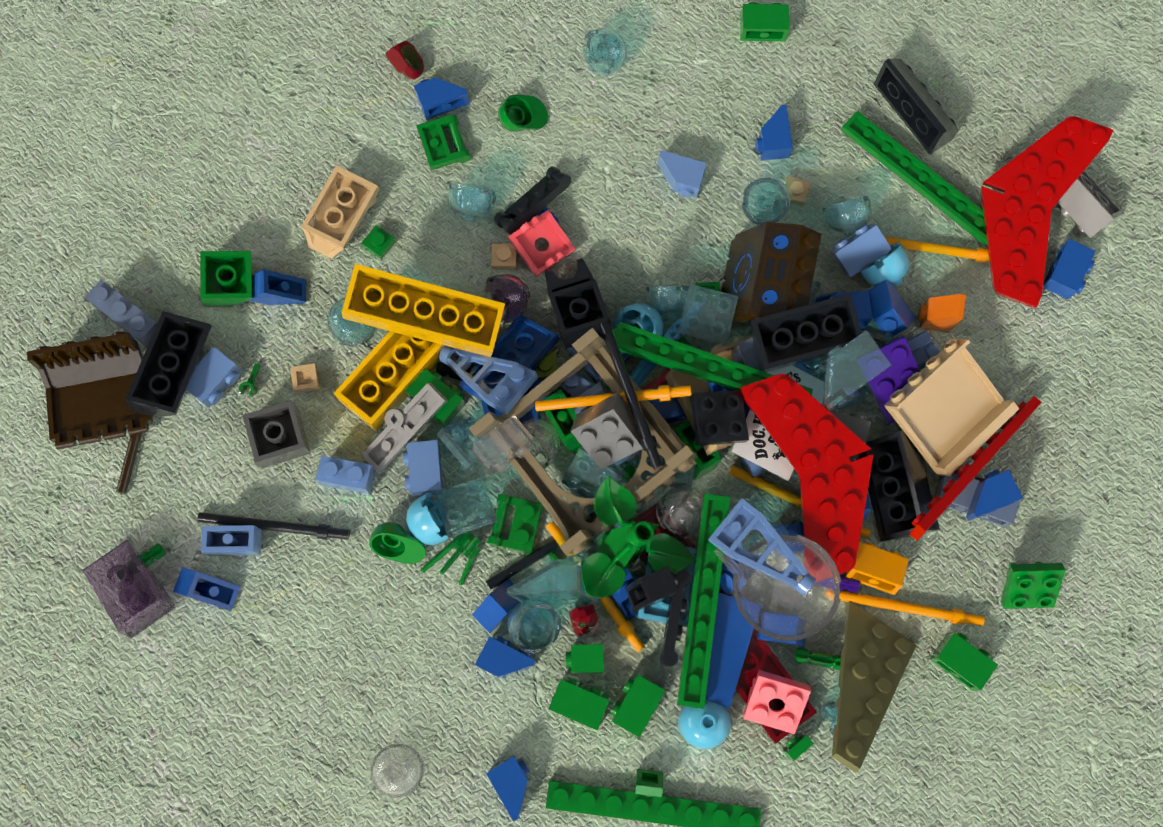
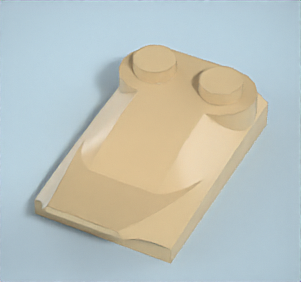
(338, 211)

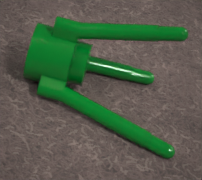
(465, 545)

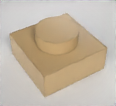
(798, 189)
(503, 257)
(305, 378)

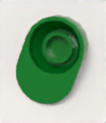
(522, 113)
(393, 543)

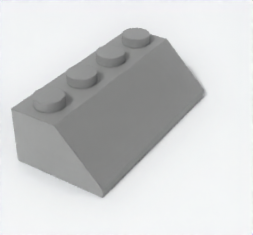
(1089, 206)

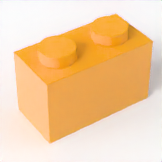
(879, 568)

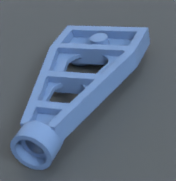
(507, 391)
(735, 528)

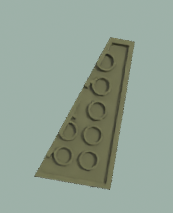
(868, 677)

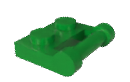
(436, 145)
(523, 525)

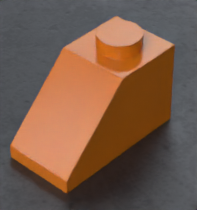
(942, 312)

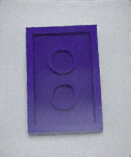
(895, 376)

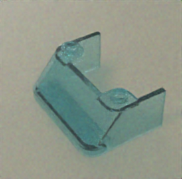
(851, 369)

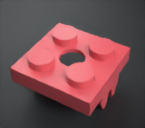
(541, 227)
(771, 686)

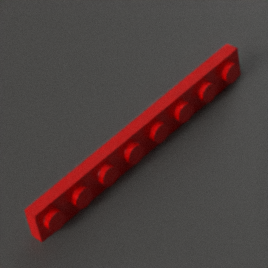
(969, 472)

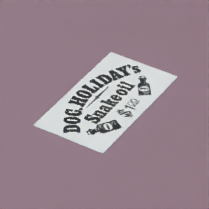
(761, 447)

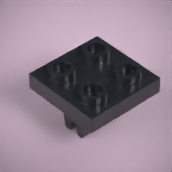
(719, 417)

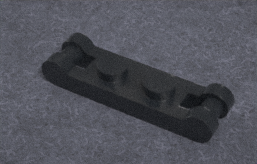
(533, 200)
(673, 630)

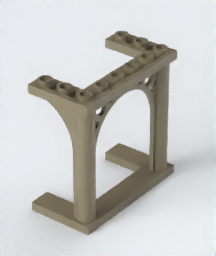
(575, 529)

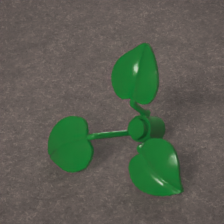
(617, 504)

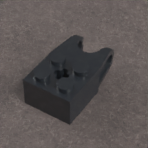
(576, 303)

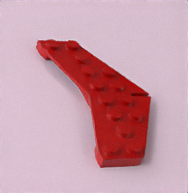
(1020, 218)
(819, 452)

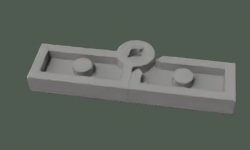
(403, 426)

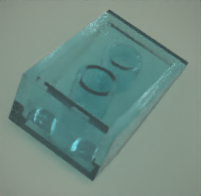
(554, 584)

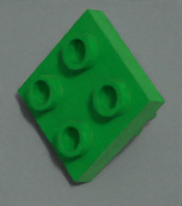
(1032, 585)

